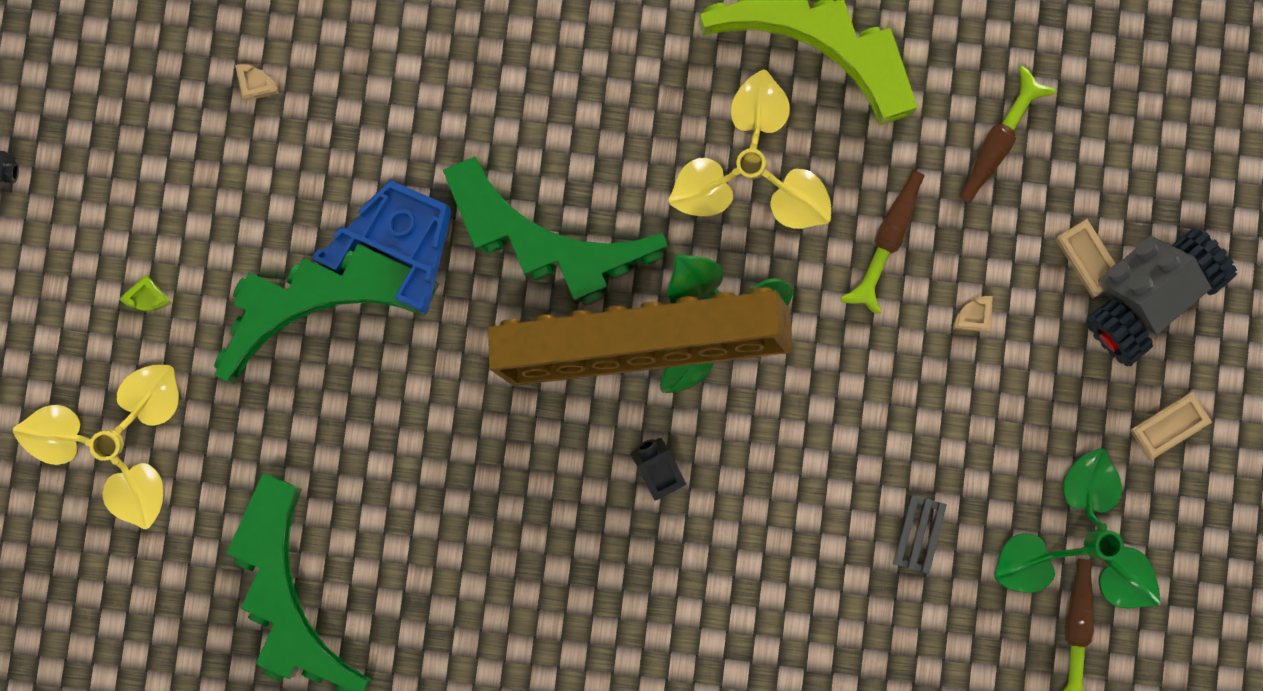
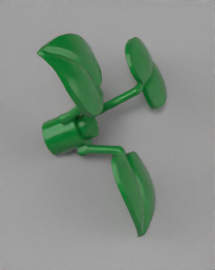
(700, 279)
(1097, 487)

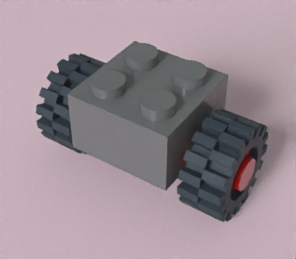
(1154, 289)

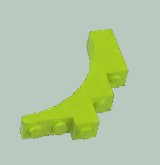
(869, 60)

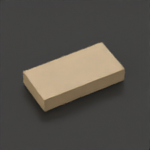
(1086, 255)
(1170, 426)

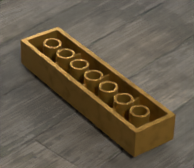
(641, 337)

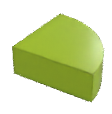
(145, 296)

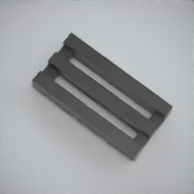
(933, 537)

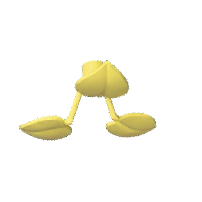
(704, 189)
(130, 495)

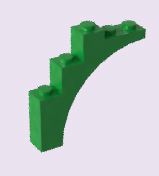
(582, 263)
(312, 288)
(292, 642)

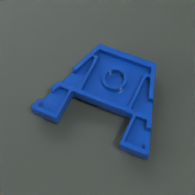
(403, 228)

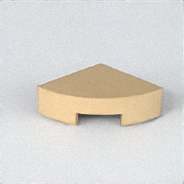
(254, 82)
(975, 315)

